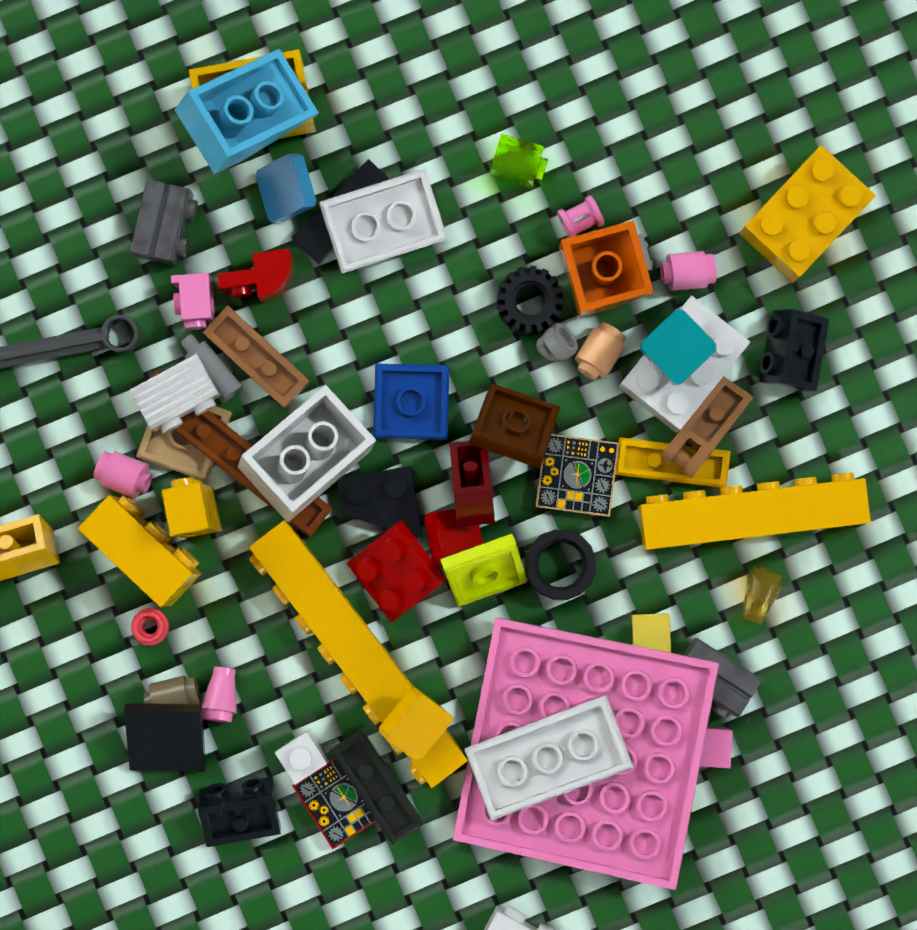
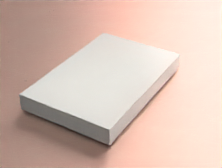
(383, 220)

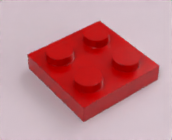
(396, 571)

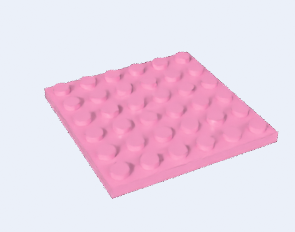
(621, 824)

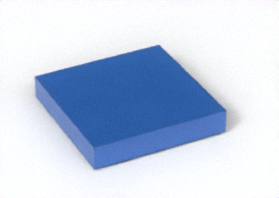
(411, 401)

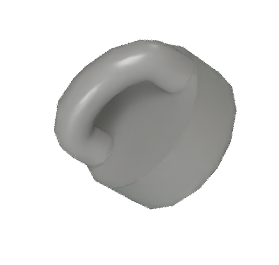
(560, 343)

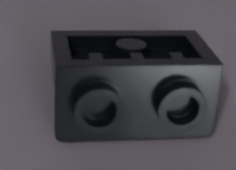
(794, 349)
(238, 811)

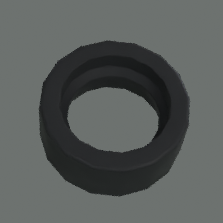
(588, 564)

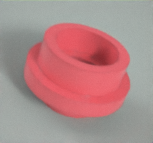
(138, 629)

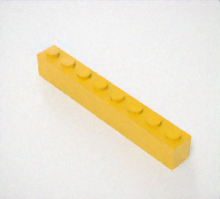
(345, 640)

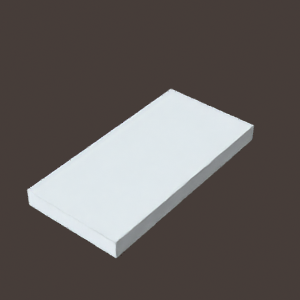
(549, 757)

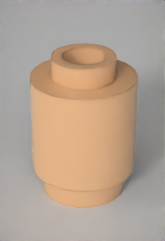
(600, 351)

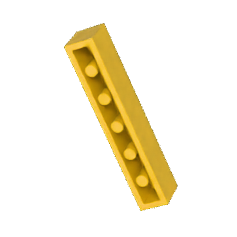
(753, 513)

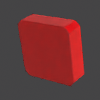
(447, 538)

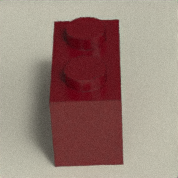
(471, 484)

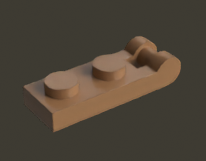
(708, 426)

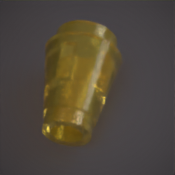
(760, 593)

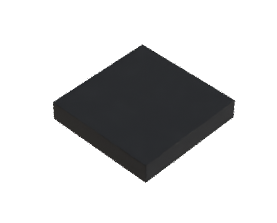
(165, 737)

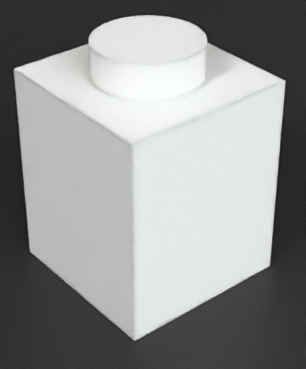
(302, 756)

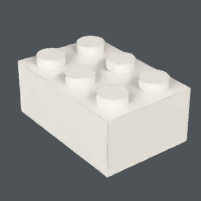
(677, 403)
(306, 453)

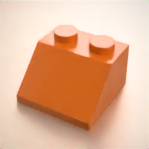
(605, 268)

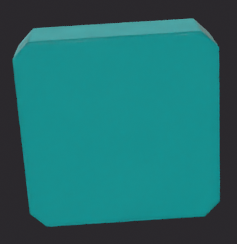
(678, 347)

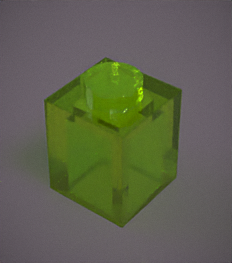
(518, 161)

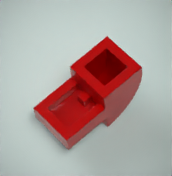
(270, 276)

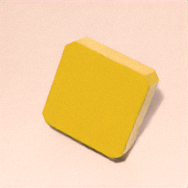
(415, 724)

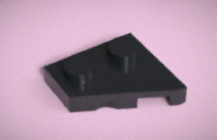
(382, 498)

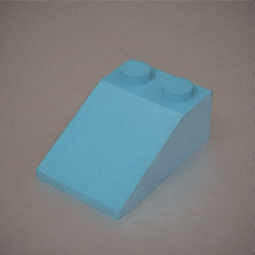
(245, 110)

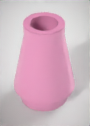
(220, 696)

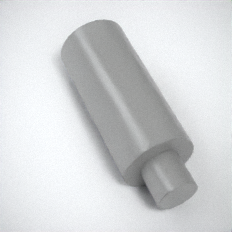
(221, 376)

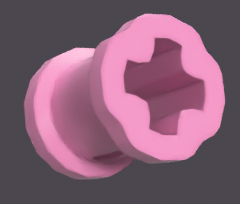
(593, 217)

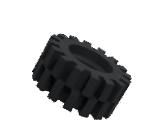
(530, 278)

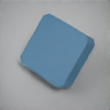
(285, 188)

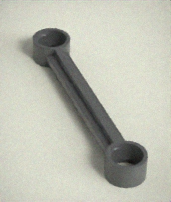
(67, 344)

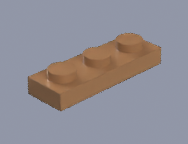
(256, 357)

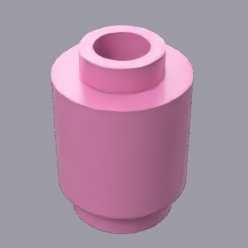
(688, 270)
(123, 474)

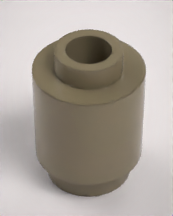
(174, 691)

